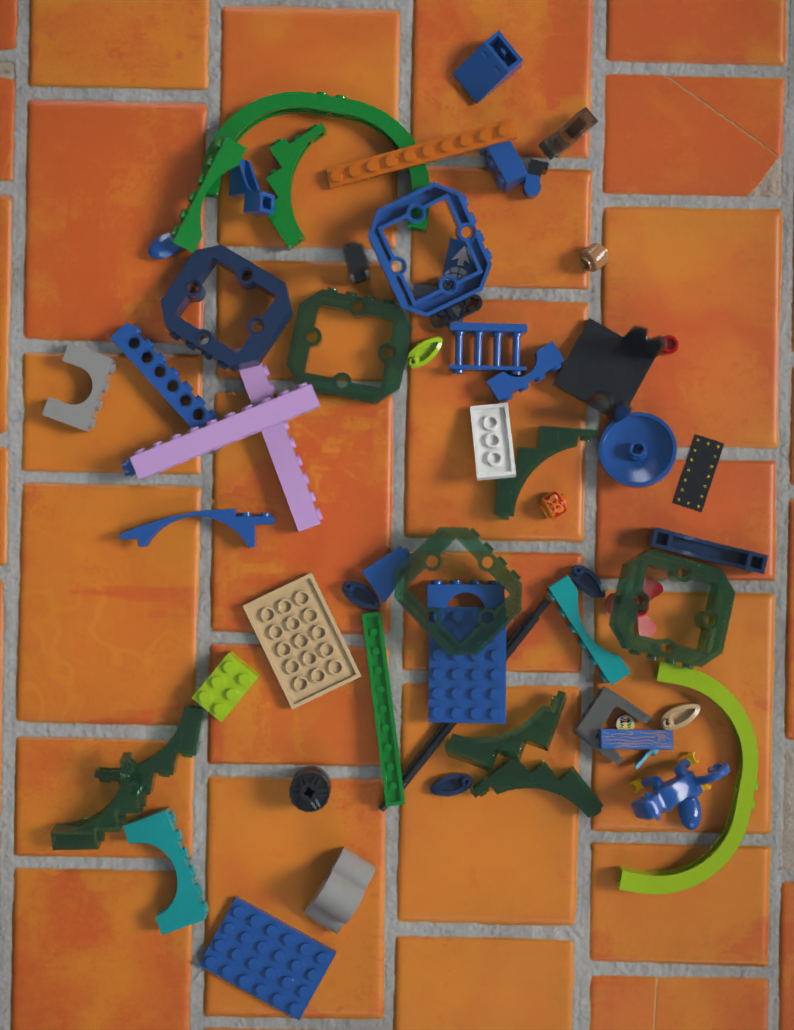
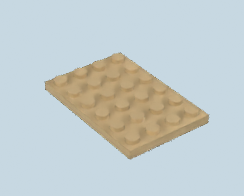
(302, 640)

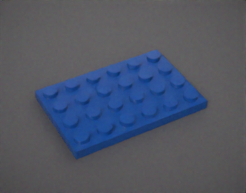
(467, 685)
(267, 958)

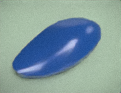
(163, 247)
(690, 813)

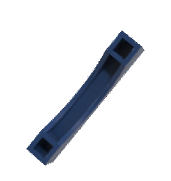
(707, 550)

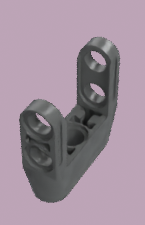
(597, 714)

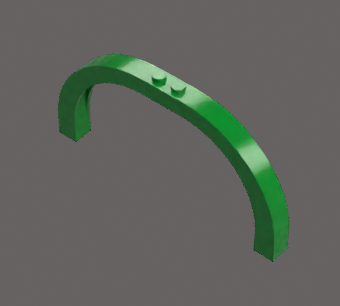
(328, 106)

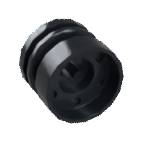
(318, 781)

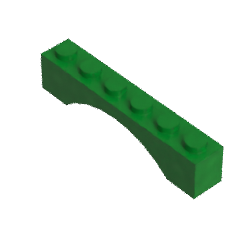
(227, 156)

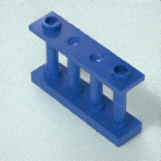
(497, 331)

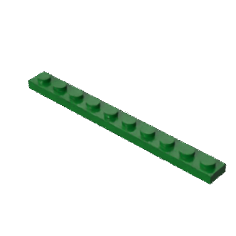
(383, 709)

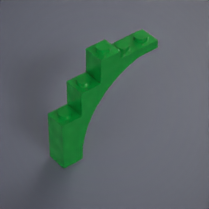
(281, 182)

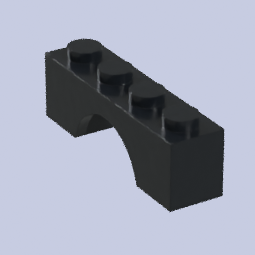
(356, 263)

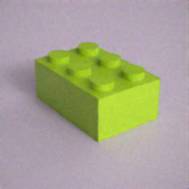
(226, 686)

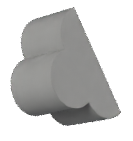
(340, 891)

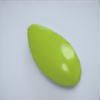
(424, 352)

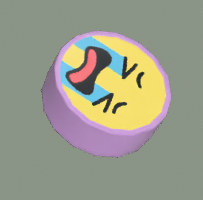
(625, 722)

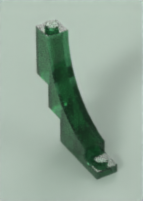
(549, 442)
(536, 731)
(514, 775)

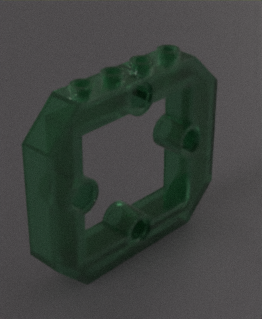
(306, 324)
(718, 609)
(501, 614)

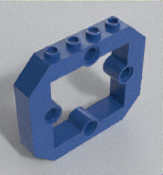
(462, 286)

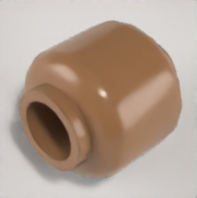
(594, 257)

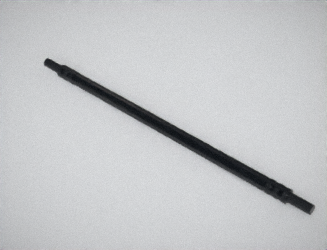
(445, 728)

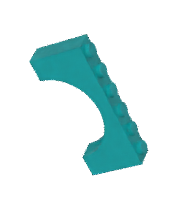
(161, 831)

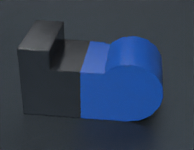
(532, 182)

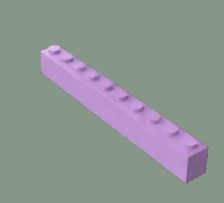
(224, 432)
(282, 452)

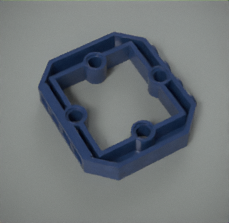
(194, 275)

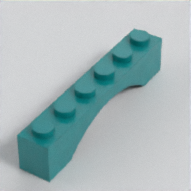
(566, 596)

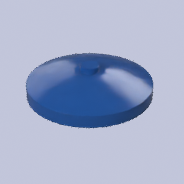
(638, 450)

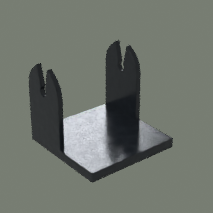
(608, 367)

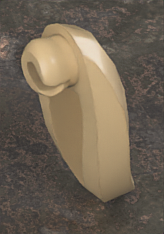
(680, 716)

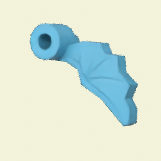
(639, 762)

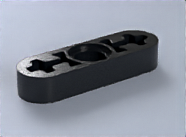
(471, 309)

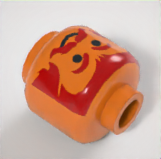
(553, 505)

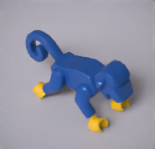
(675, 790)

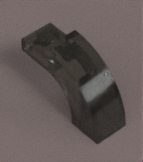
(568, 134)

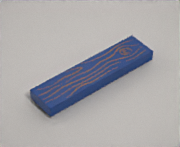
(636, 739)

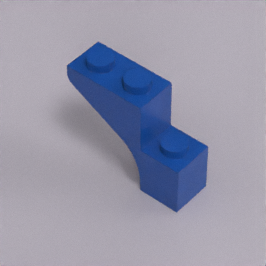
(245, 187)

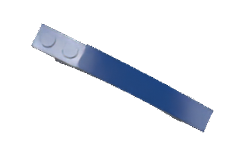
(244, 525)

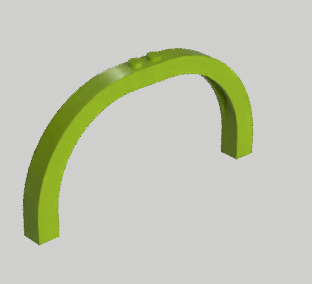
(742, 800)

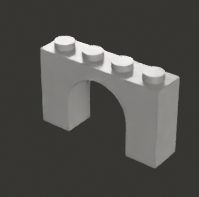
(99, 369)

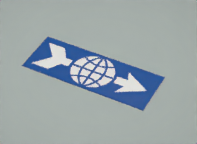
(456, 265)

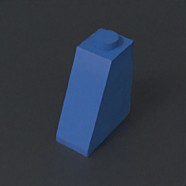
(382, 572)

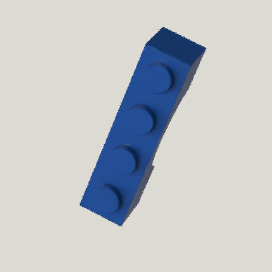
(546, 359)
(440, 594)

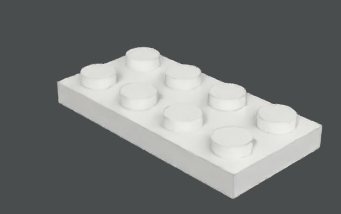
(492, 441)

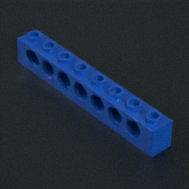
(123, 340)

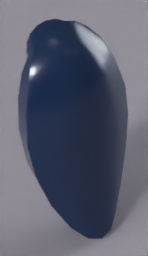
(587, 581)
(360, 595)
(451, 784)

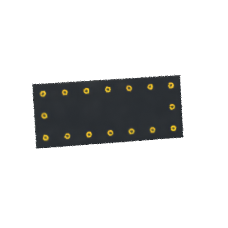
(698, 473)

